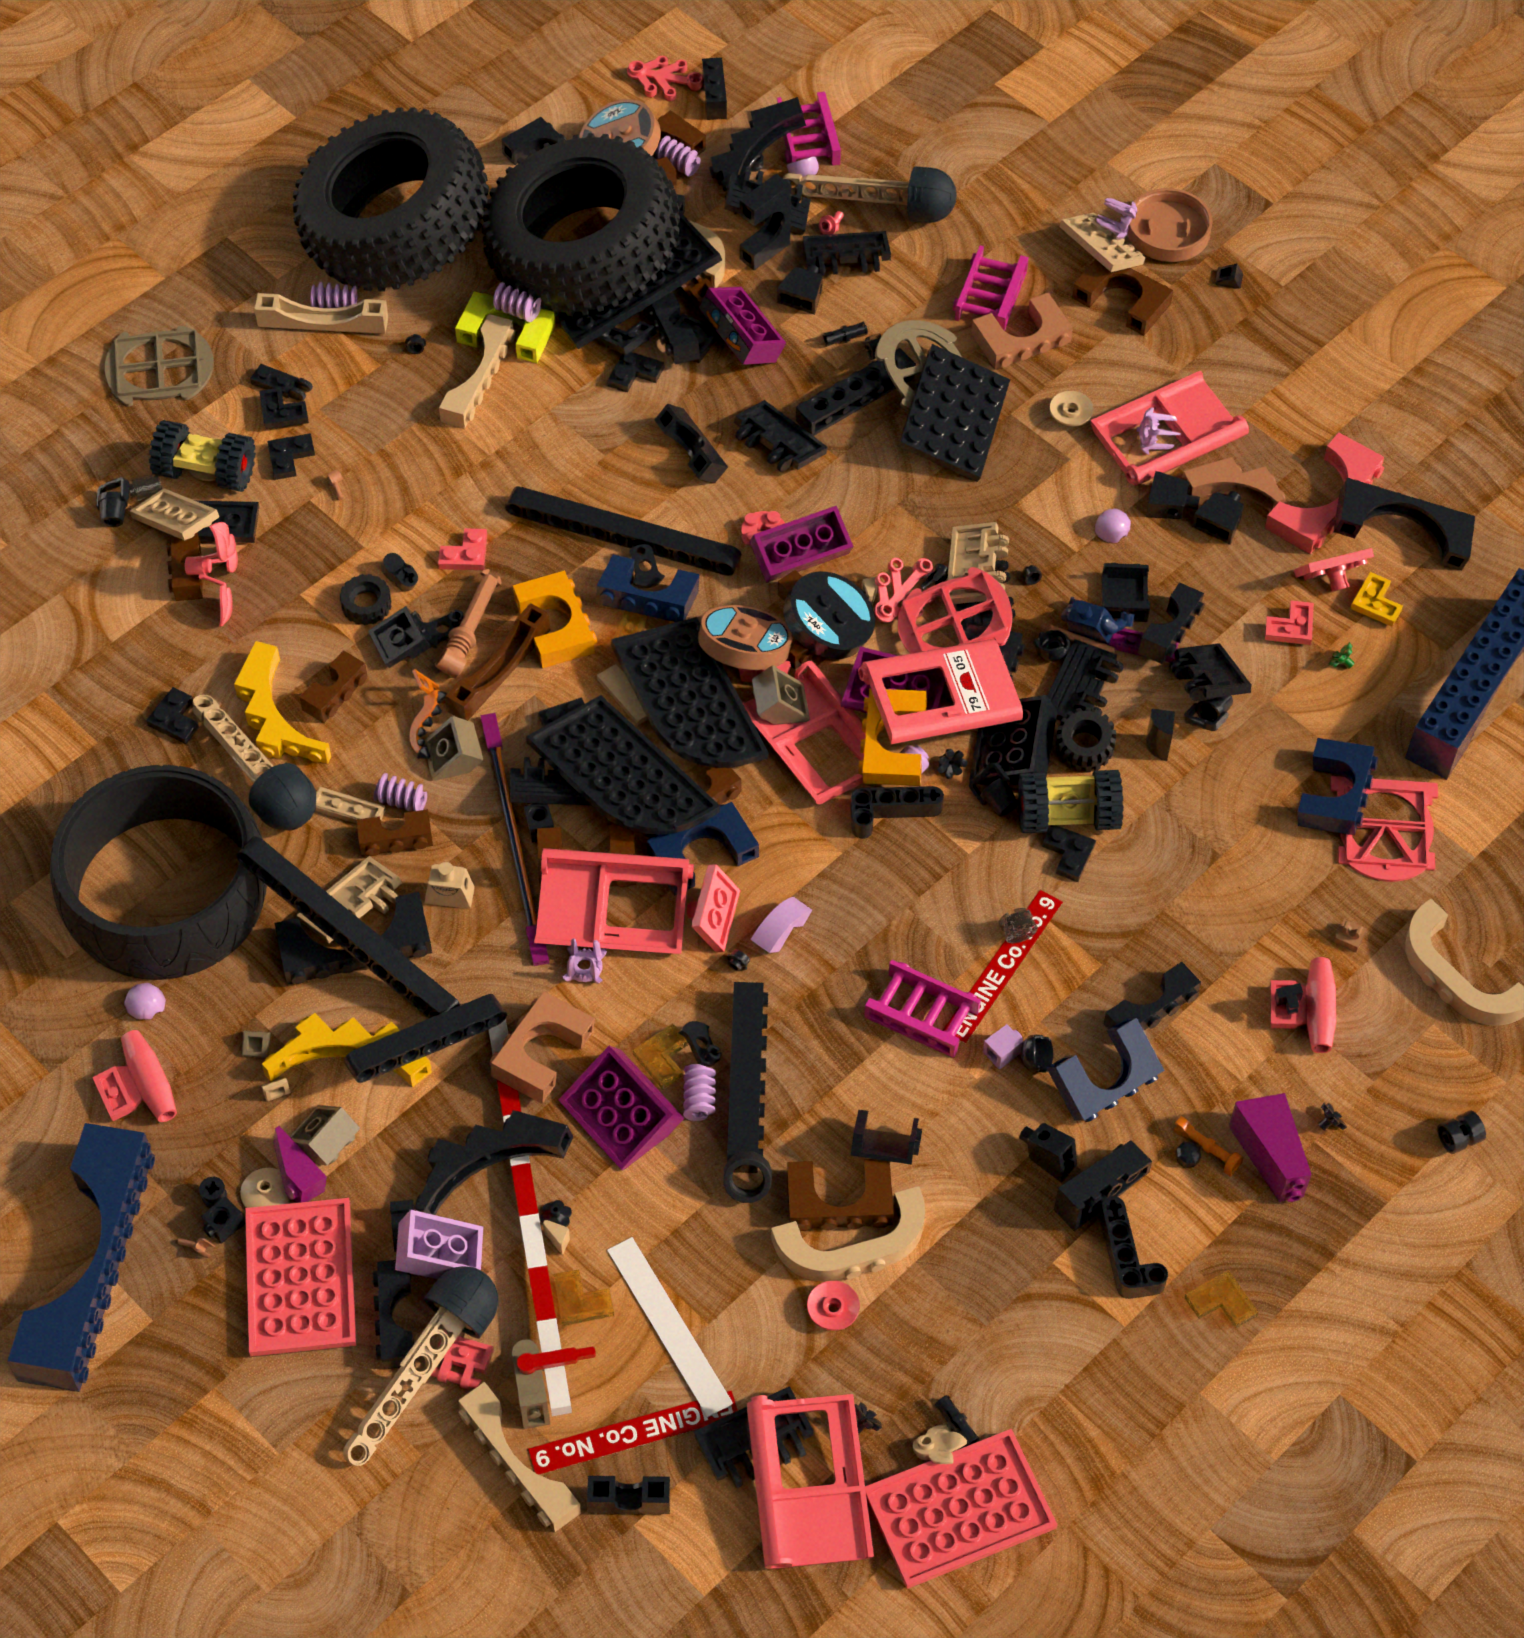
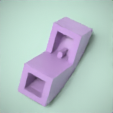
(779, 923)

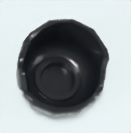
(1052, 645)
(1037, 1053)

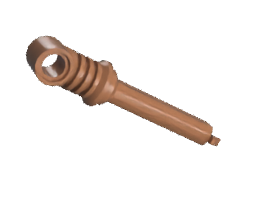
(462, 637)

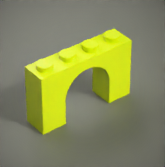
(531, 340)

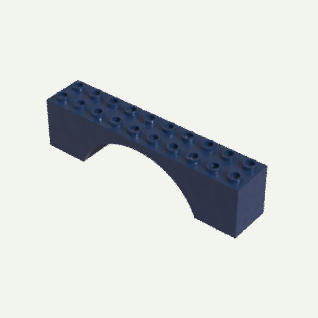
(1467, 692)
(60, 1337)

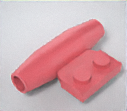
(1315, 1008)
(139, 1081)

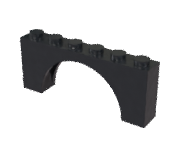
(1448, 527)
(308, 960)

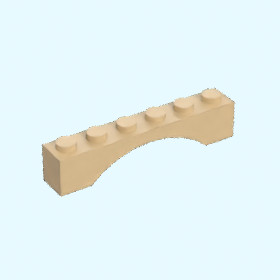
(362, 317)
(460, 403)
(550, 1497)

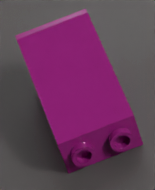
(1273, 1144)

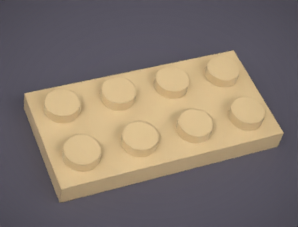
(174, 514)

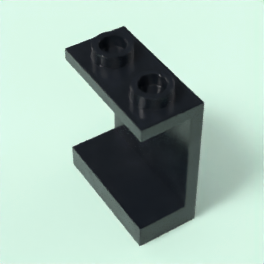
(884, 1145)

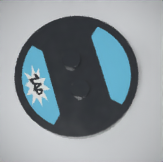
(829, 615)

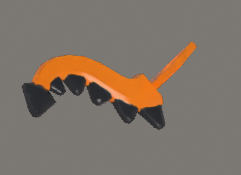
(424, 717)

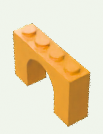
(557, 593)
(880, 764)

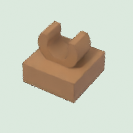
(1350, 935)

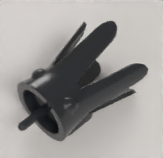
(939, 574)

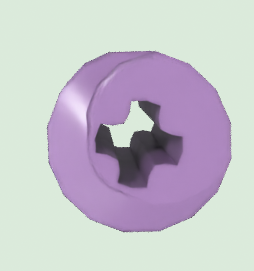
(681, 157)
(331, 297)
(520, 306)
(399, 794)
(699, 1092)

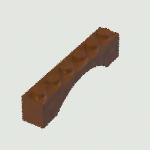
(474, 690)

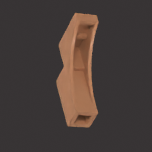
(1227, 476)

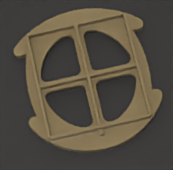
(908, 332)
(124, 344)

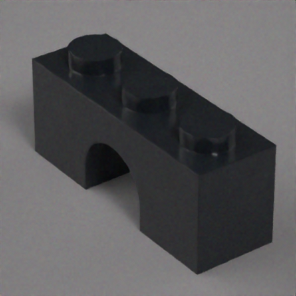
(714, 88)
(609, 1496)

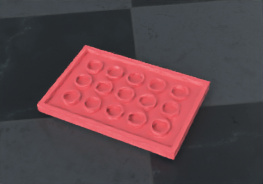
(300, 1277)
(959, 1511)

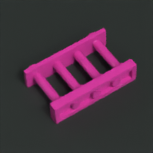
(827, 135)
(1006, 301)
(918, 1030)

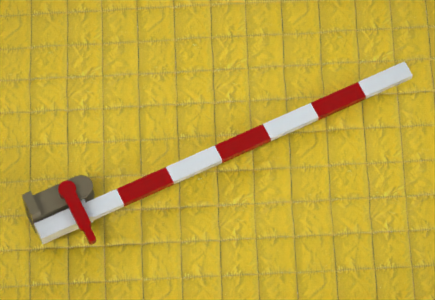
(525, 1353)

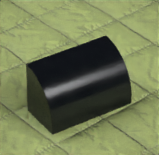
(1160, 733)

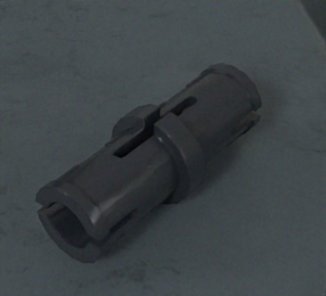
(845, 333)
(956, 1420)

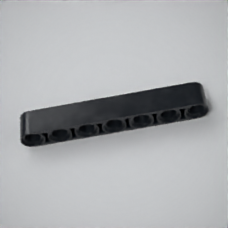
(425, 1038)

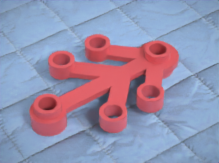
(640, 71)
(900, 591)

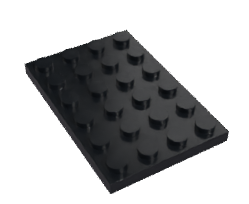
(954, 413)

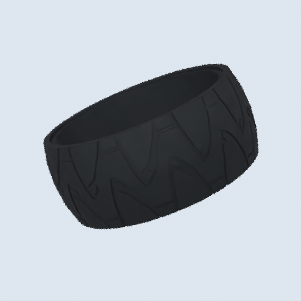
(133, 800)

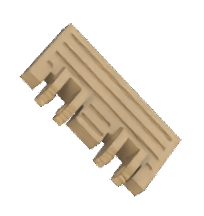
(1101, 242)
(978, 548)
(361, 891)

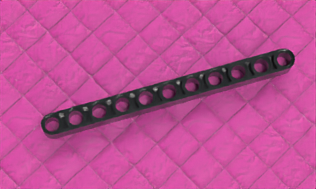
(623, 530)
(345, 928)

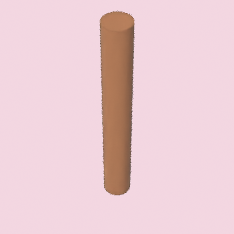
(1072, 636)

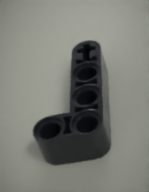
(926, 802)
(1126, 1247)

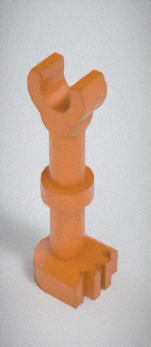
(1232, 1161)

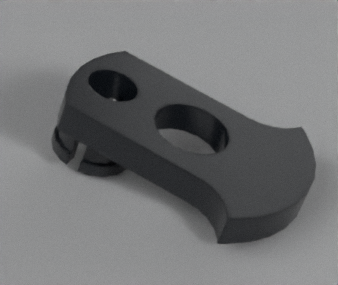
(649, 578)
(450, 620)
(698, 1030)

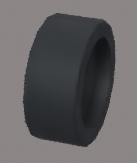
(747, 1195)

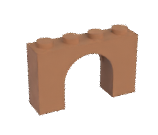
(1006, 349)
(545, 1017)

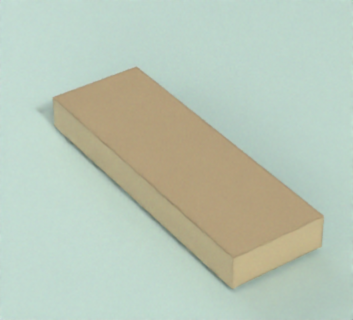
(621, 690)
(346, 806)

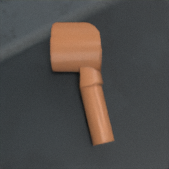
(334, 478)
(199, 1245)

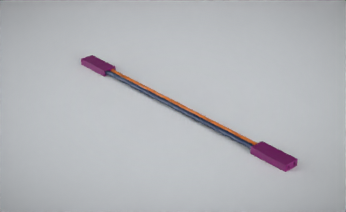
(494, 745)

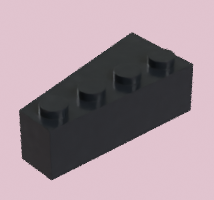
(1112, 1176)

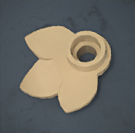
(938, 1444)

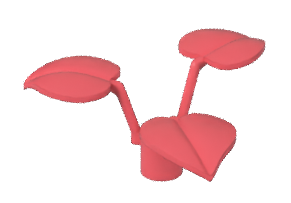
(202, 565)

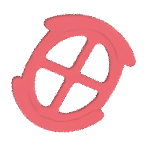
(977, 580)

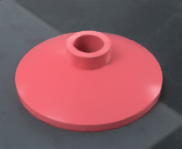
(837, 1295)

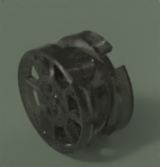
(1018, 925)

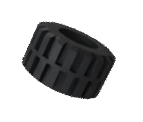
(1091, 723)

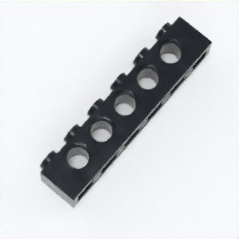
(849, 395)

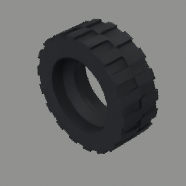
(363, 584)

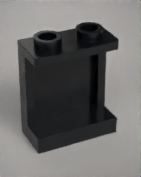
(1126, 590)

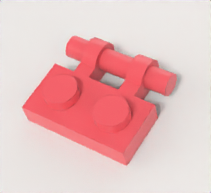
(466, 1354)

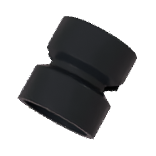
(1460, 1133)

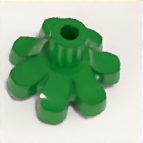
(1343, 657)

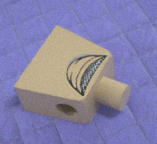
(449, 886)

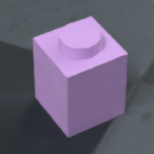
(1003, 1046)

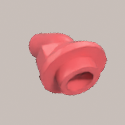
(830, 224)

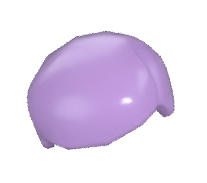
(804, 166)
(1112, 525)
(144, 1001)

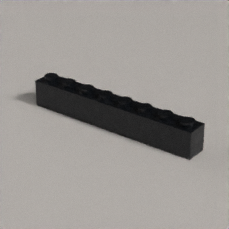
(746, 1071)

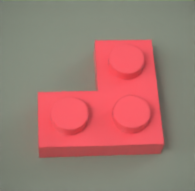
(466, 557)
(1292, 630)

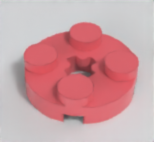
(758, 521)

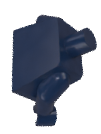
(1093, 620)

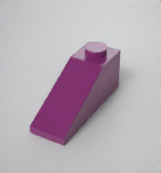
(298, 1172)

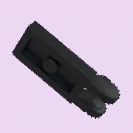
(271, 378)

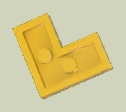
(1372, 603)

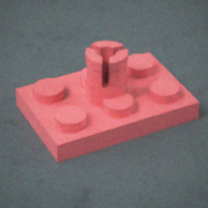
(1335, 568)
(715, 908)

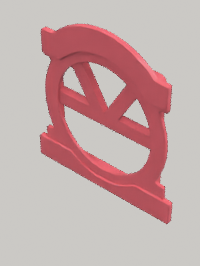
(1413, 861)

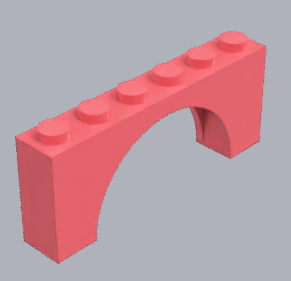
(1309, 526)

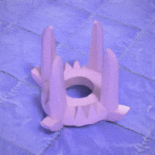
(1126, 210)
(1148, 431)
(576, 956)

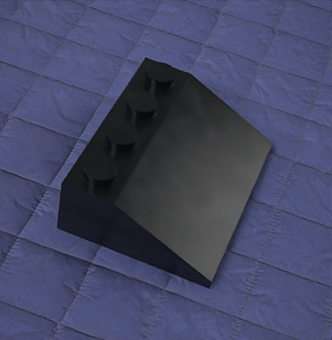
(1019, 744)

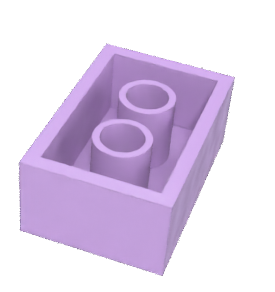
(436, 1244)

